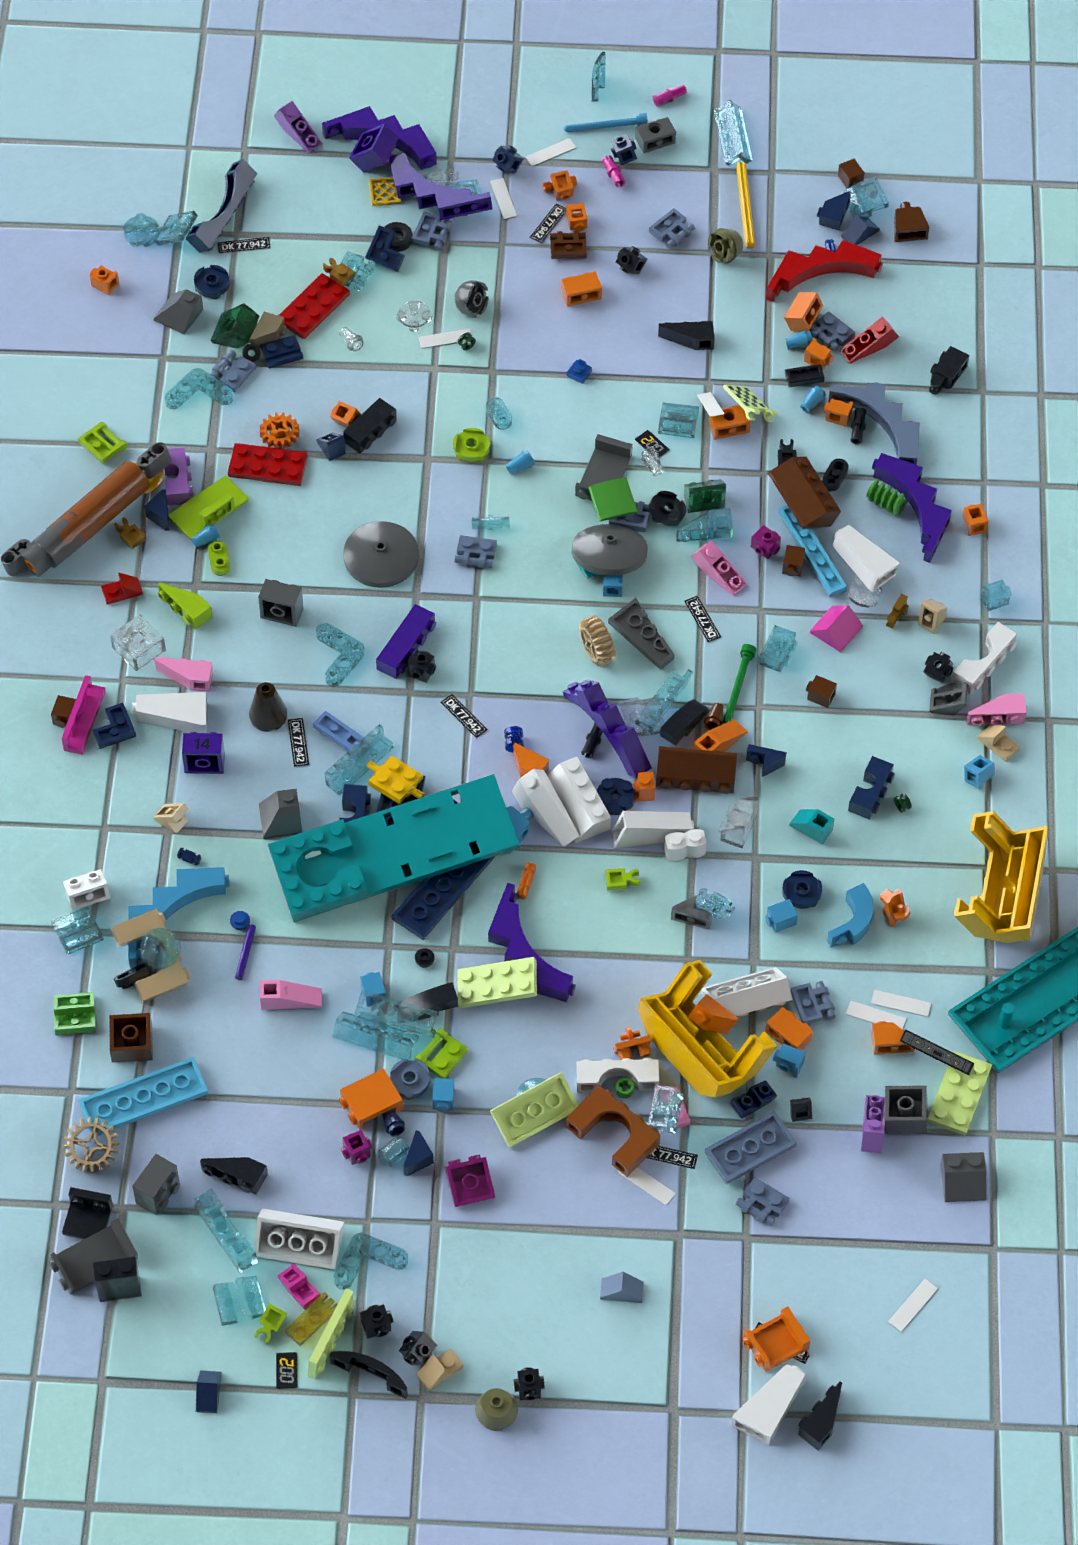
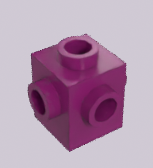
(766, 542)
(356, 1147)

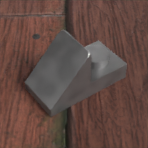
(686, 913)

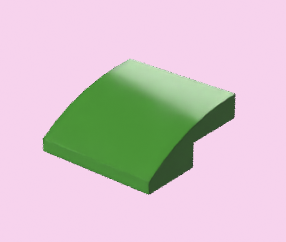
(613, 499)
(74, 1013)

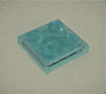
(176, 228)

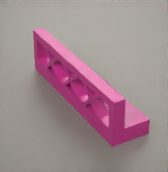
(82, 716)

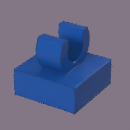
(579, 371)

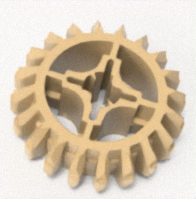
(597, 640)
(93, 1135)

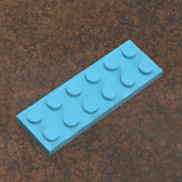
(145, 1095)

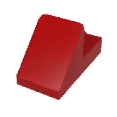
(124, 589)

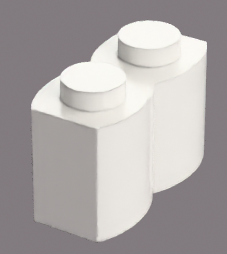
(683, 845)

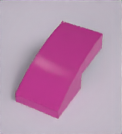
(298, 1286)

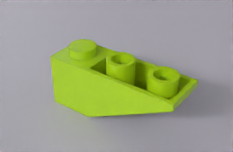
(189, 605)

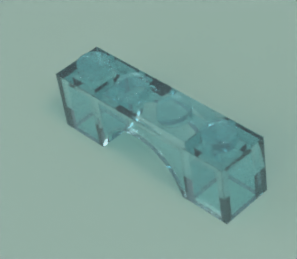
(218, 1222)

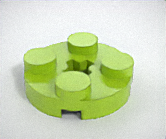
(475, 453)

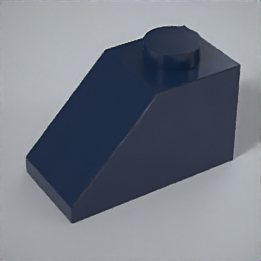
(834, 211)

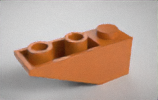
(721, 737)

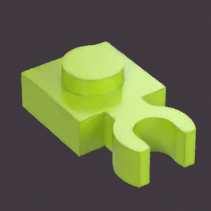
(617, 878)
(271, 1320)

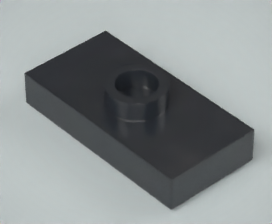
(804, 375)

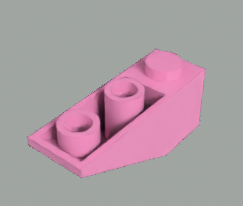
(718, 568)
(189, 673)
(1002, 710)
(288, 995)

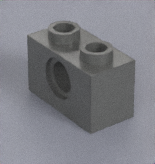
(655, 135)

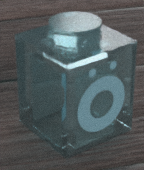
(995, 595)

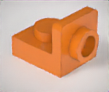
(562, 185)

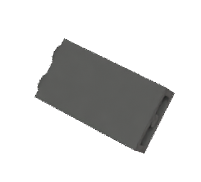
(606, 464)
(76, 1262)

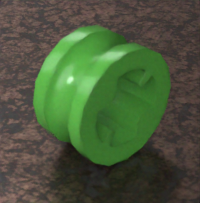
(630, 1088)

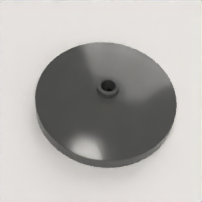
(609, 549)
(381, 554)

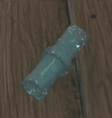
(490, 522)

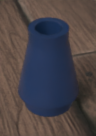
(393, 1123)

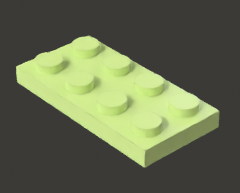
(497, 982)
(959, 1096)
(534, 1109)
(333, 1330)

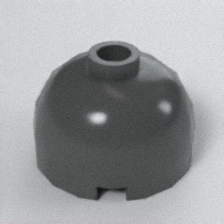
(471, 298)

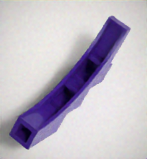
(606, 715)

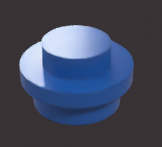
(239, 920)

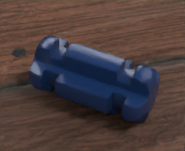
(189, 856)

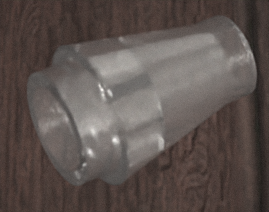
(352, 340)
(652, 461)

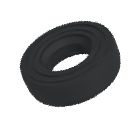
(406, 231)

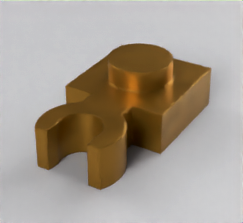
(340, 273)
(130, 534)
(900, 608)

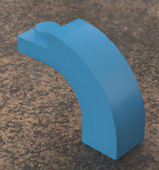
(862, 906)

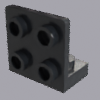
(87, 1213)

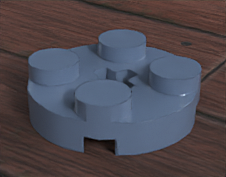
(415, 1068)

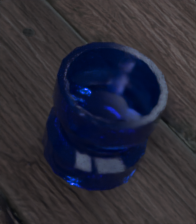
(513, 735)

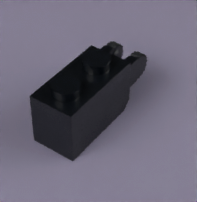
(948, 369)

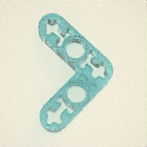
(196, 384)
(345, 650)
(367, 1250)

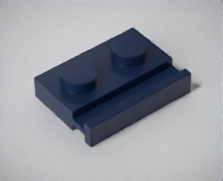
(281, 351)

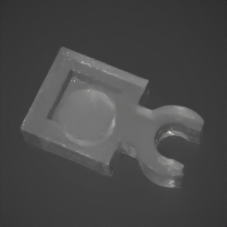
(442, 178)

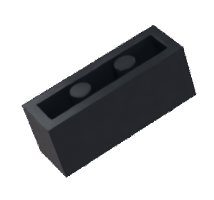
(370, 425)

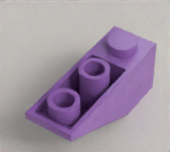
(297, 127)
(873, 1124)

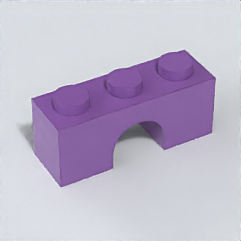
(177, 488)

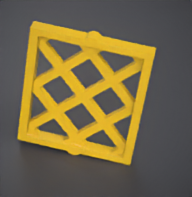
(385, 201)

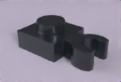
(786, 452)

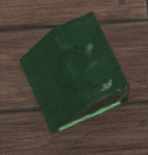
(235, 327)
(705, 495)

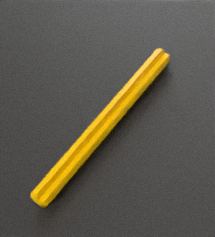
(745, 205)

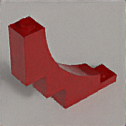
(799, 268)

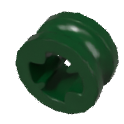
(466, 341)
(902, 802)

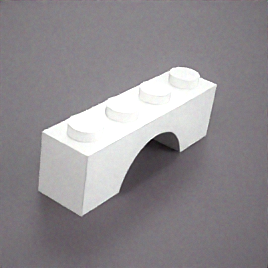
(999, 642)
(593, 1073)

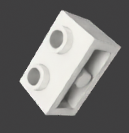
(86, 889)

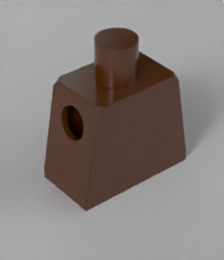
(910, 224)

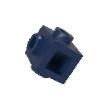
(624, 149)
(507, 159)

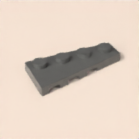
(642, 634)

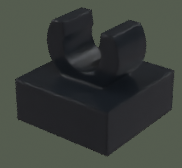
(800, 1109)

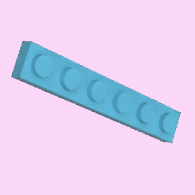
(814, 554)

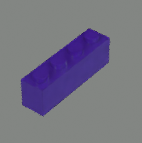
(406, 641)

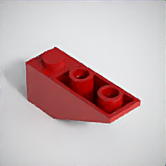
(871, 340)

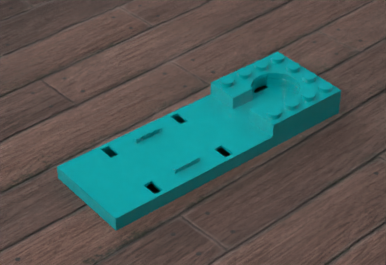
(367, 855)

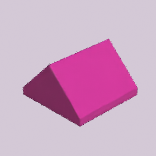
(837, 627)

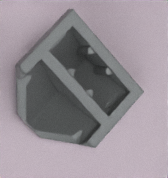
(949, 698)

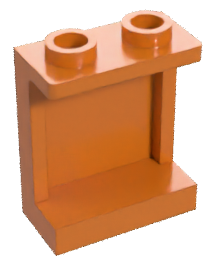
(370, 1098)
(777, 1340)

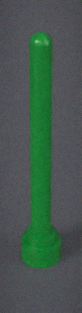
(747, 654)

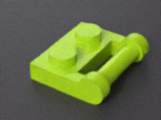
(99, 446)
(447, 1057)

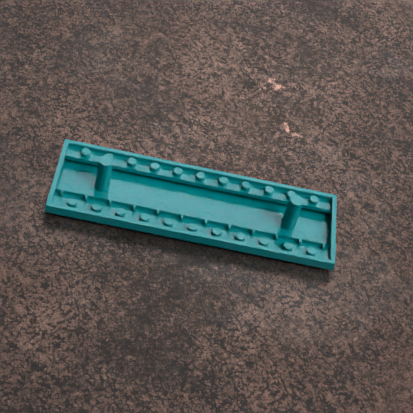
(1023, 1005)

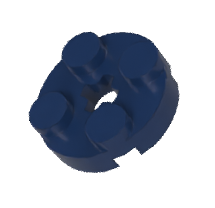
(214, 289)
(620, 787)
(809, 882)

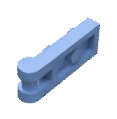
(337, 731)

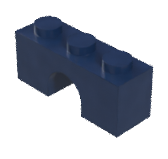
(355, 799)
(865, 801)

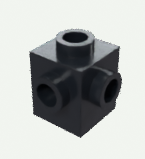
(631, 260)
(421, 665)
(940, 673)
(376, 1321)
(417, 1348)
(529, 1384)

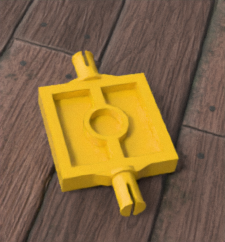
(395, 779)

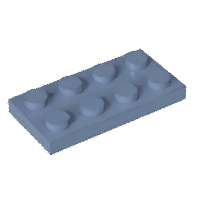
(750, 1147)

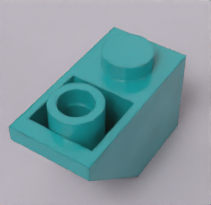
(813, 824)

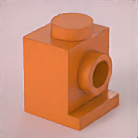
(579, 220)
(104, 279)
(818, 354)
(838, 412)
(344, 414)
(975, 519)
(644, 787)

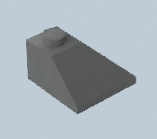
(180, 311)
(280, 814)

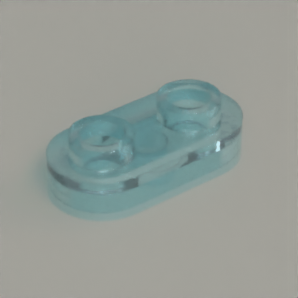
(501, 416)

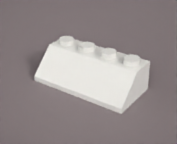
(580, 799)
(751, 992)
(298, 1238)

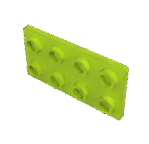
(208, 507)

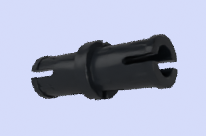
(858, 425)
(593, 739)

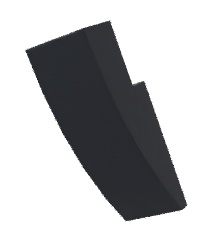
(683, 721)
(435, 999)

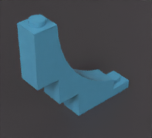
(191, 886)

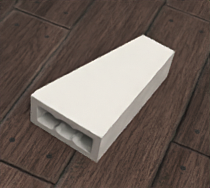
(865, 558)
(173, 710)
(648, 827)
(768, 1407)

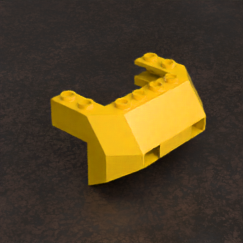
(1011, 881)
(699, 1054)

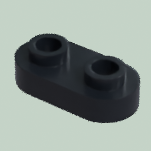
(834, 476)
(136, 973)

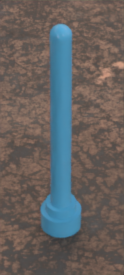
(639, 120)

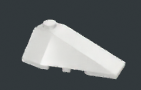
(538, 795)

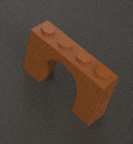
(603, 1106)

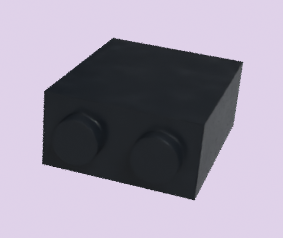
(117, 1279)

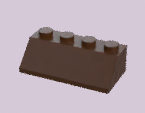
(805, 493)
(696, 770)

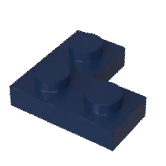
(380, 250)
(118, 730)

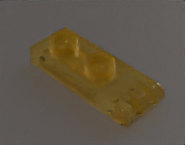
(311, 1319)

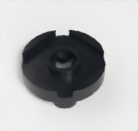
(664, 516)

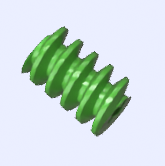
(885, 498)

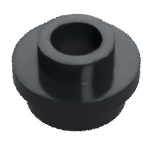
(253, 347)
(424, 963)

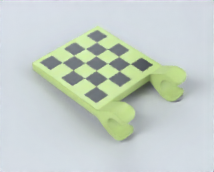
(749, 402)

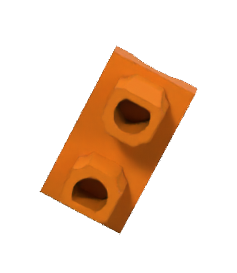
(894, 906)
(624, 1048)

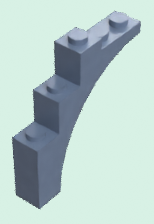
(887, 414)

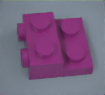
(469, 1180)

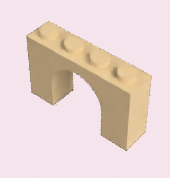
(166, 979)

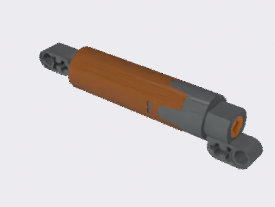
(87, 515)

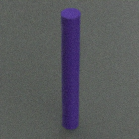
(245, 952)

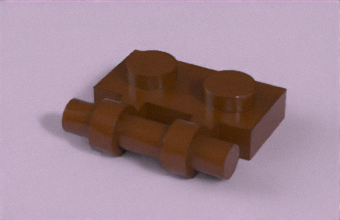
(568, 245)

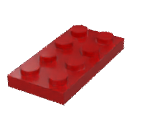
(313, 305)
(267, 464)

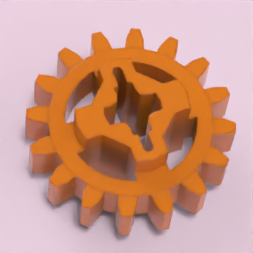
(279, 430)

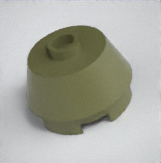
(725, 245)
(496, 1409)

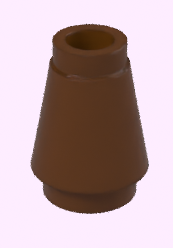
(714, 717)

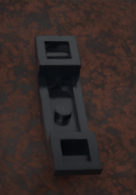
(347, 1359)

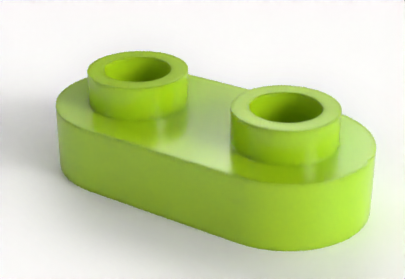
(218, 556)

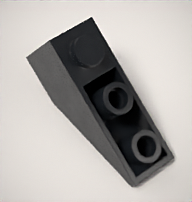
(689, 334)
(240, 1171)
(819, 1424)

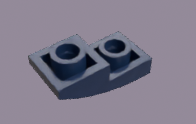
(754, 1099)

